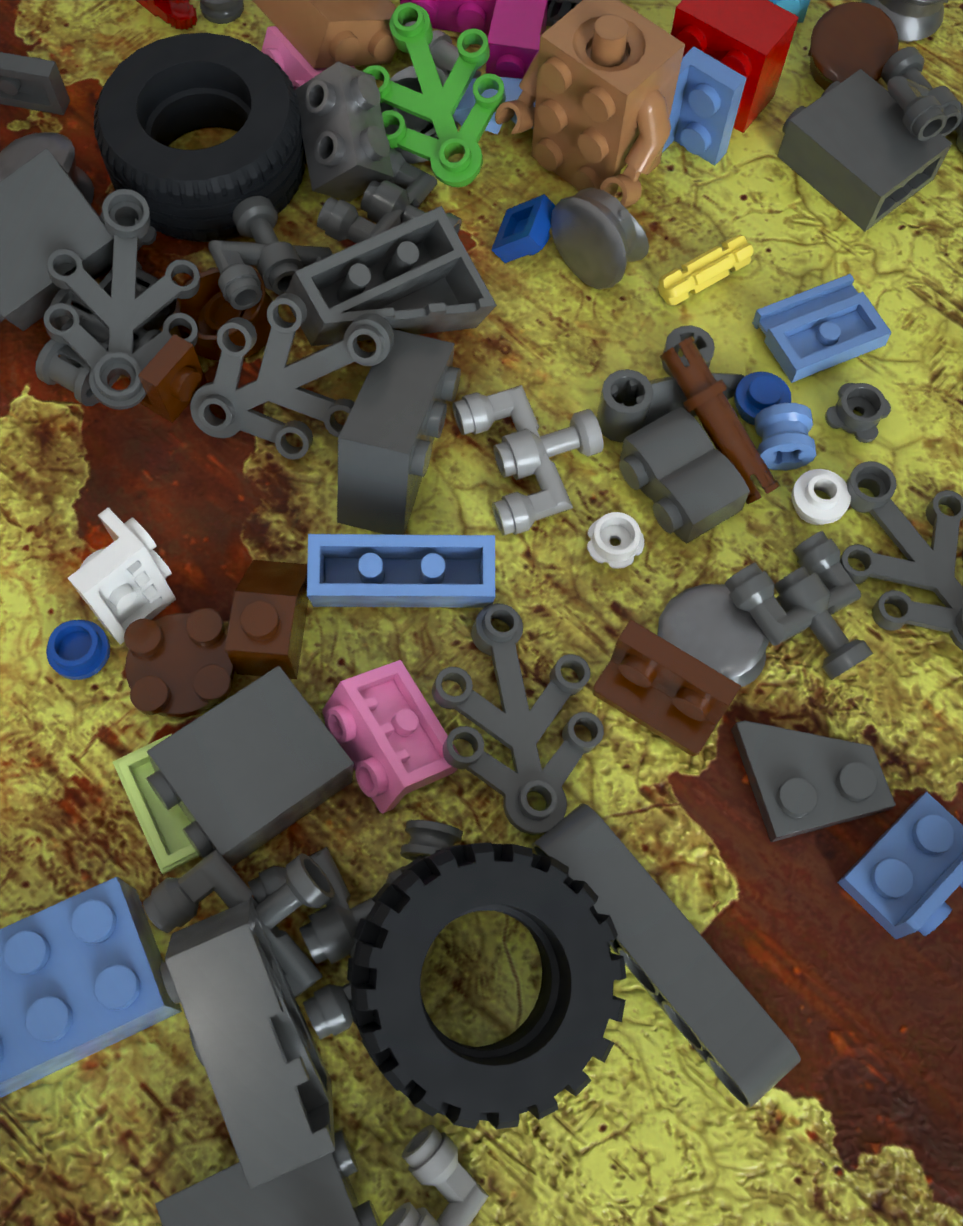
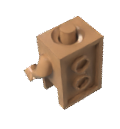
(599, 97)

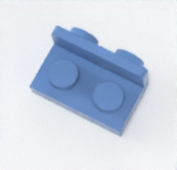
(705, 106)
(910, 870)

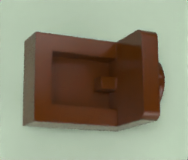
(172, 378)

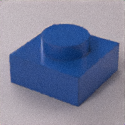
(524, 229)

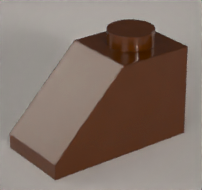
(268, 619)

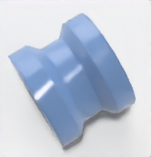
(785, 436)

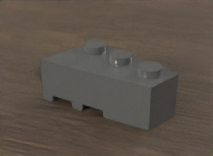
(408, 275)
(392, 433)
(252, 1043)

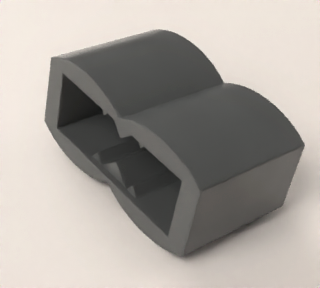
(683, 475)

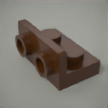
(664, 688)

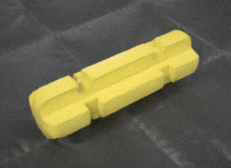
(705, 270)

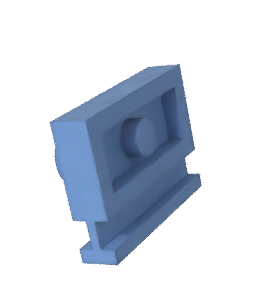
(821, 328)

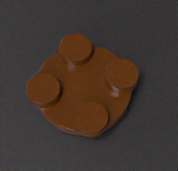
(178, 663)

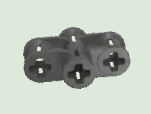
(69, 368)

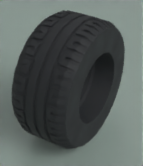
(191, 86)

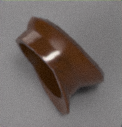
(850, 40)
(212, 311)

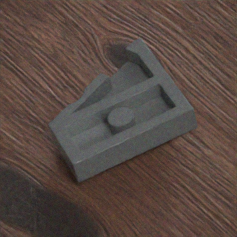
(809, 779)

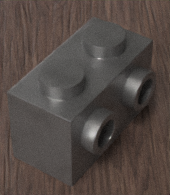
(343, 132)

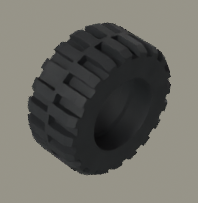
(557, 1036)

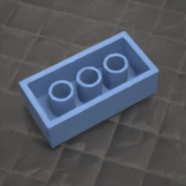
(77, 982)

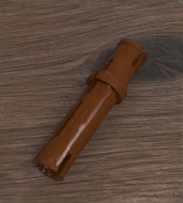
(717, 416)

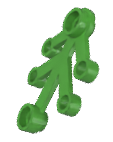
(438, 102)

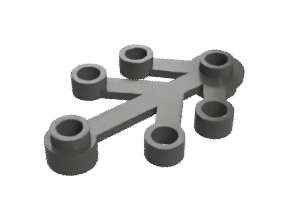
(121, 311)
(282, 382)
(925, 566)
(516, 725)

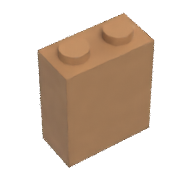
(335, 29)

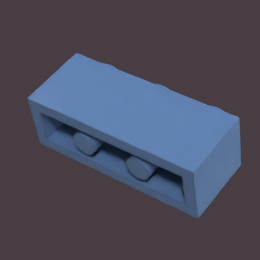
(401, 570)

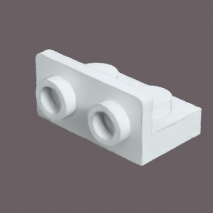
(124, 578)

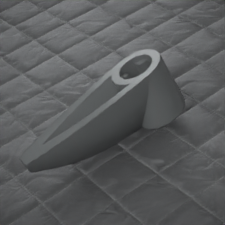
(633, 401)

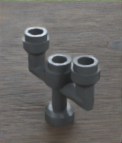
(925, 108)
(385, 203)
(273, 259)
(804, 601)
(178, 899)
(326, 937)

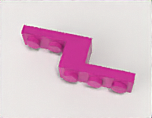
(510, 25)

